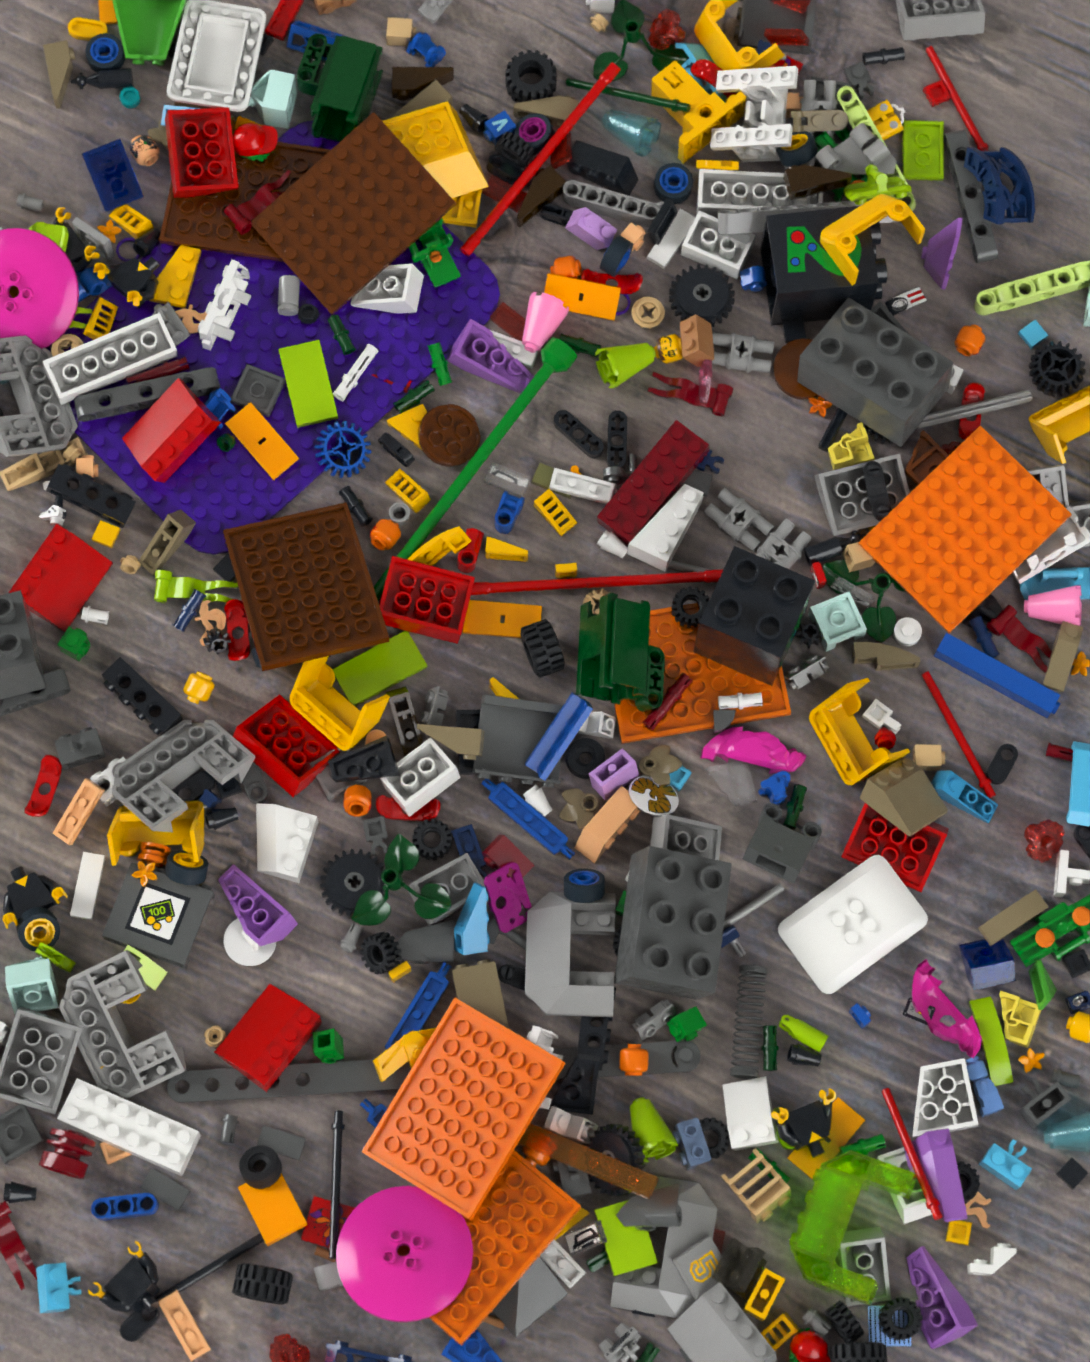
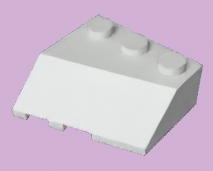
(283, 840)
(944, 1098)

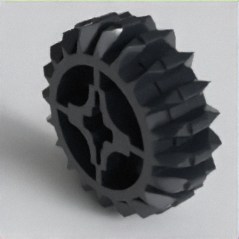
(1062, 382)

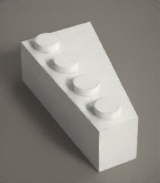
(665, 531)

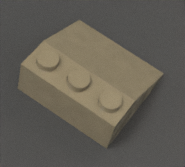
(904, 796)

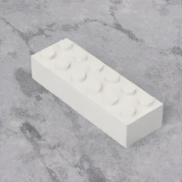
(744, 189)
(110, 358)
(129, 1127)

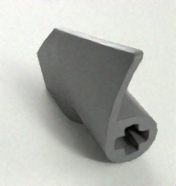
(428, 944)
(658, 1211)

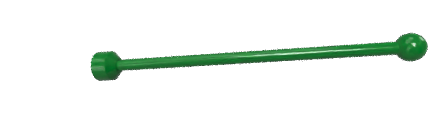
(555, 358)

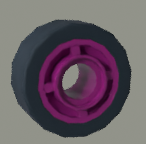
(534, 124)

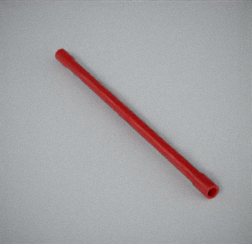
(475, 239)
(706, 576)

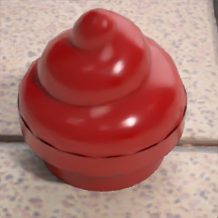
(885, 738)

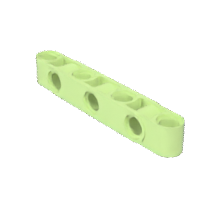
(858, 114)
(1038, 287)

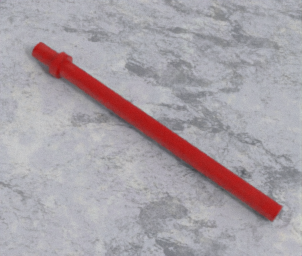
(956, 99)
(984, 782)
(932, 1202)

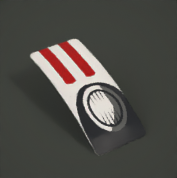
(905, 301)

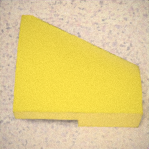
(851, 449)
(1019, 1018)

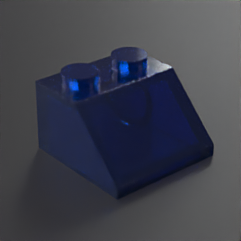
(987, 964)

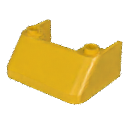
(721, 49)
(839, 236)
(1062, 423)
(329, 709)
(844, 738)
(129, 831)

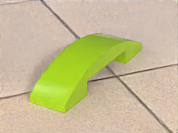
(992, 1041)

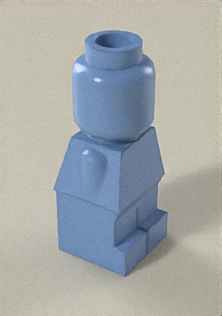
(984, 1089)

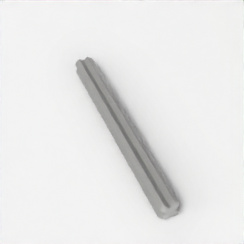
(976, 408)

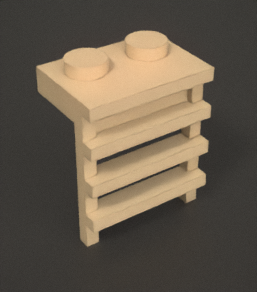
(769, 1197)

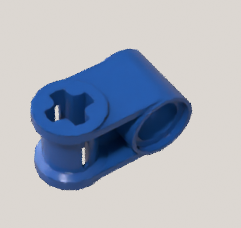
(509, 509)

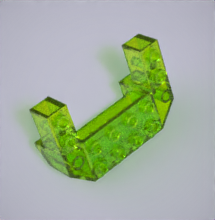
(828, 1216)

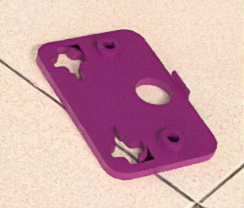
(513, 893)

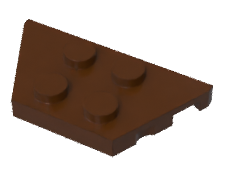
(925, 458)

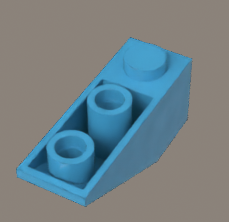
(963, 795)
(471, 926)

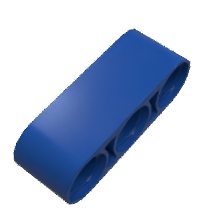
(114, 1204)

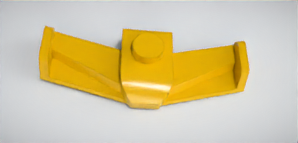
(403, 1051)

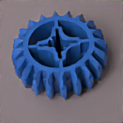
(341, 440)

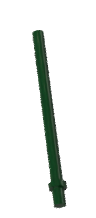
(674, 105)

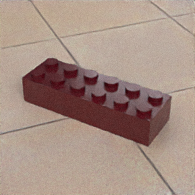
(653, 482)

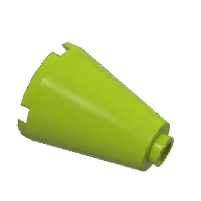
(622, 362)
(651, 1130)

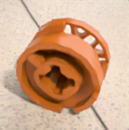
(153, 853)

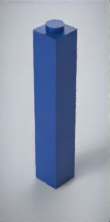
(997, 676)

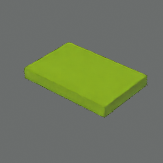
(923, 150)
(625, 1246)

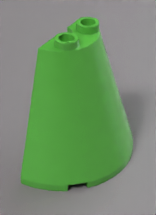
(148, 28)

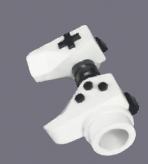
(55, 513)

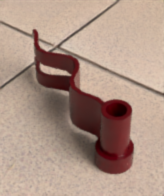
(247, 211)
(690, 393)
(1019, 636)
(11, 1243)

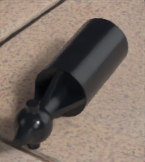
(106, 79)
(830, 548)

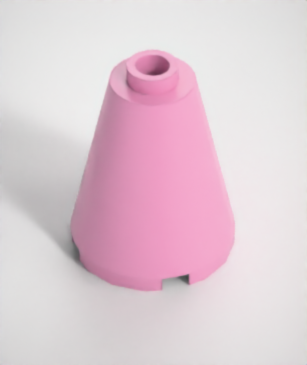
(542, 320)
(1056, 605)

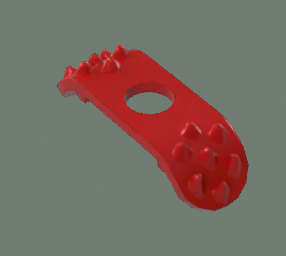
(708, 71)
(628, 283)
(972, 393)
(235, 618)
(49, 773)
(391, 810)

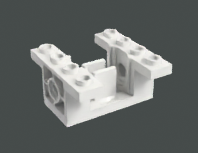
(766, 102)

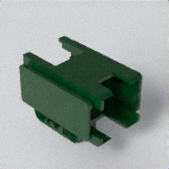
(343, 86)
(617, 654)

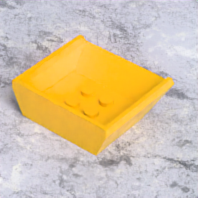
(441, 146)

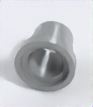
(399, 507)

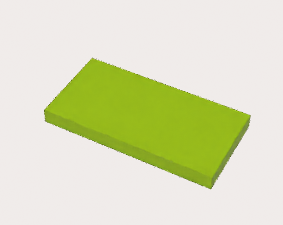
(308, 383)
(379, 668)

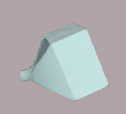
(275, 98)
(32, 985)

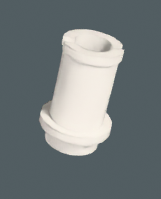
(95, 615)

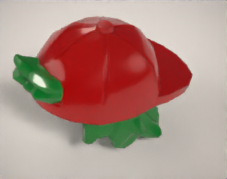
(254, 141)
(808, 1347)

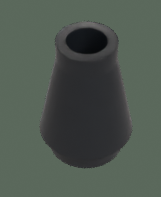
(473, 117)
(145, 244)
(220, 817)
(801, 1055)
(18, 1192)

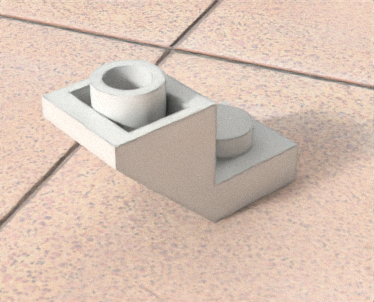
(599, 725)
(570, 1126)
(998, 1257)

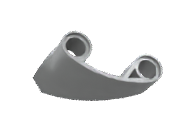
(858, 152)

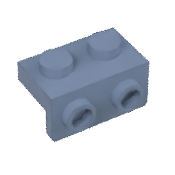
(691, 1143)

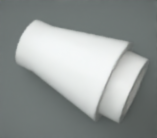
(612, 544)
(538, 800)

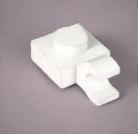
(879, 715)

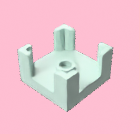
(837, 620)

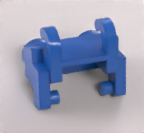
(427, 48)
(219, 404)
(775, 787)

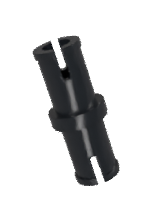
(883, 56)
(355, 506)

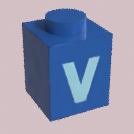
(497, 126)

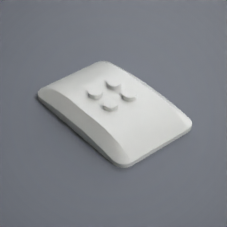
(216, 55)
(852, 924)

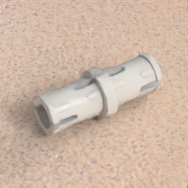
(740, 701)

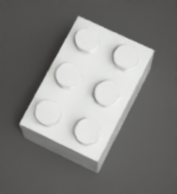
(709, 247)
(422, 777)

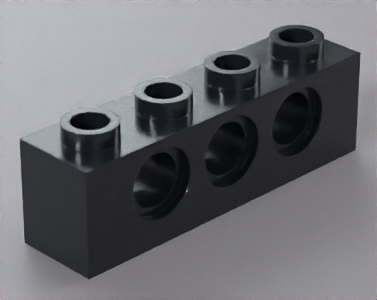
(78, 497)
(120, 672)
(599, 1034)

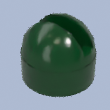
(226, 442)

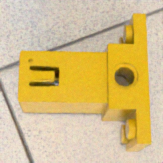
(705, 109)

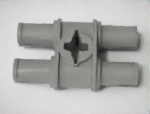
(809, 102)
(749, 345)
(738, 509)
(776, 542)

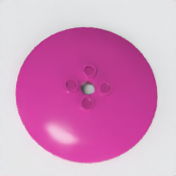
(45, 287)
(408, 1285)

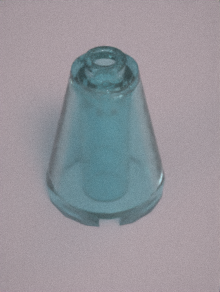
(633, 130)
(1070, 1134)

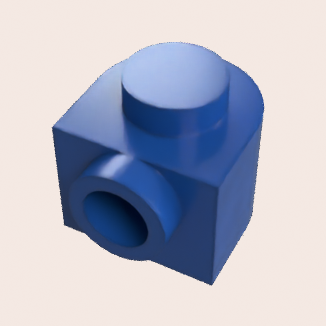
(753, 278)

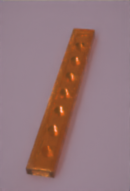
(589, 1161)

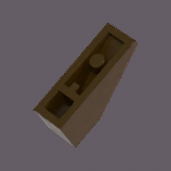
(410, 81)
(811, 180)
(544, 189)
(404, 719)

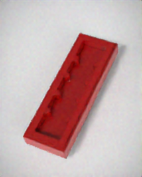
(283, 18)

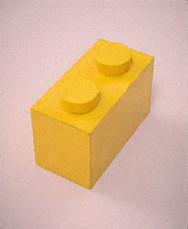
(763, 1294)

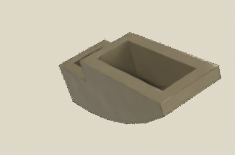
(883, 656)
(1013, 917)

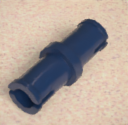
(189, 610)
(984, 638)

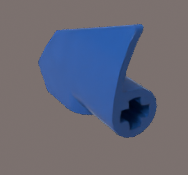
(90, 284)

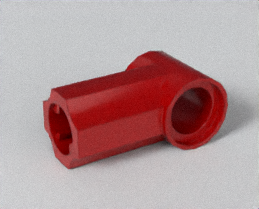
(470, 550)

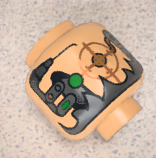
(144, 150)

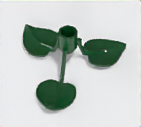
(629, 20)
(878, 621)
(401, 855)

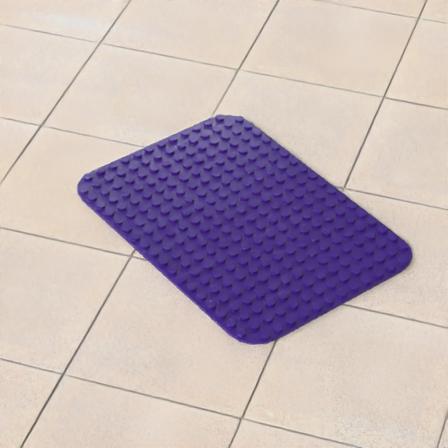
(231, 486)

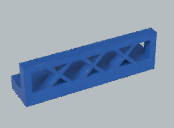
(306, 31)
(559, 735)

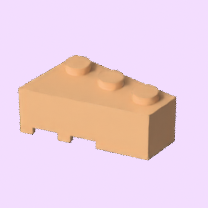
(606, 825)

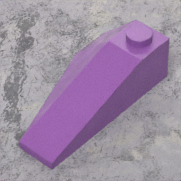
(941, 251)
(485, 357)
(257, 911)
(940, 1167)
(941, 1305)

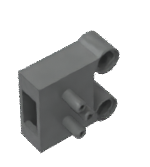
(779, 847)

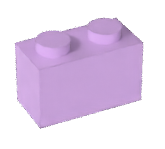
(591, 228)
(613, 774)

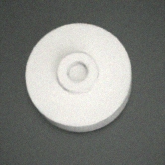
(907, 631)

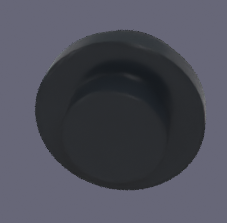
(308, 314)

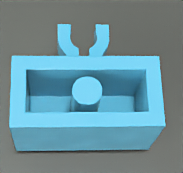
(1006, 1166)
(54, 1288)

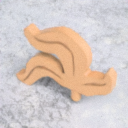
(187, 315)
(214, 615)
(978, 1211)

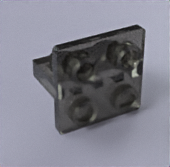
(740, 1268)

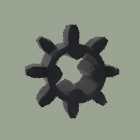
(804, 636)
(217, 640)

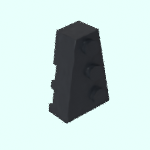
(603, 167)

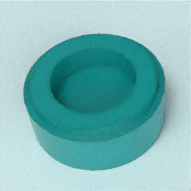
(130, 97)

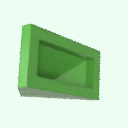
(1042, 984)

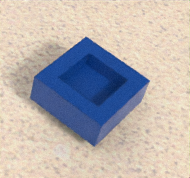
(860, 1015)

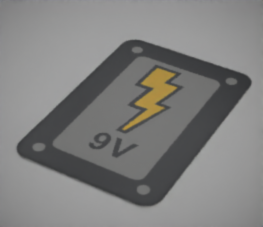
(910, 1012)

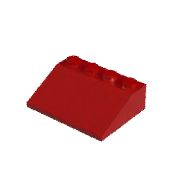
(201, 151)
(170, 431)
(61, 577)
(425, 599)
(285, 745)
(908, 856)
(268, 1036)

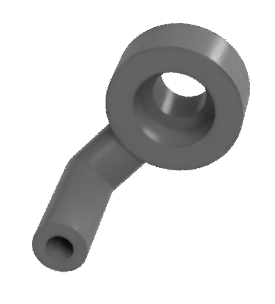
(615, 474)

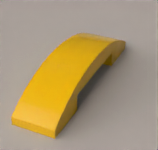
(440, 545)

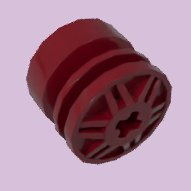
(67, 1153)

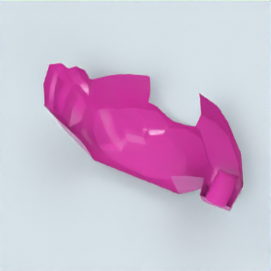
(753, 748)
(926, 993)

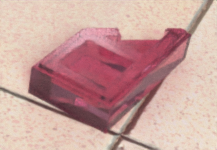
(705, 379)

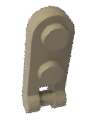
(819, 120)

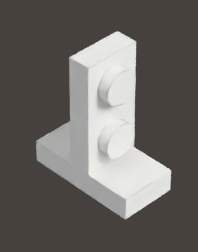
(1064, 874)

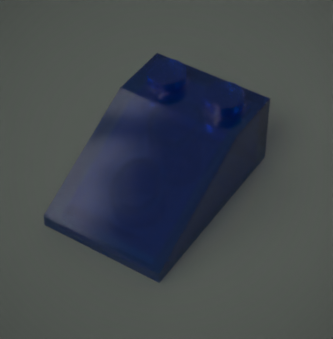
(112, 175)

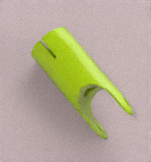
(804, 1032)

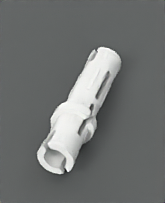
(350, 379)

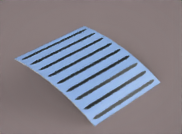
(899, 1318)

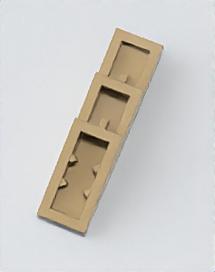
(36, 467)

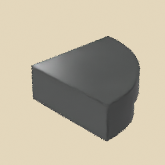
(722, 719)

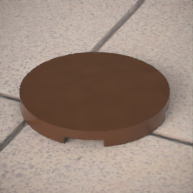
(786, 369)
(449, 435)

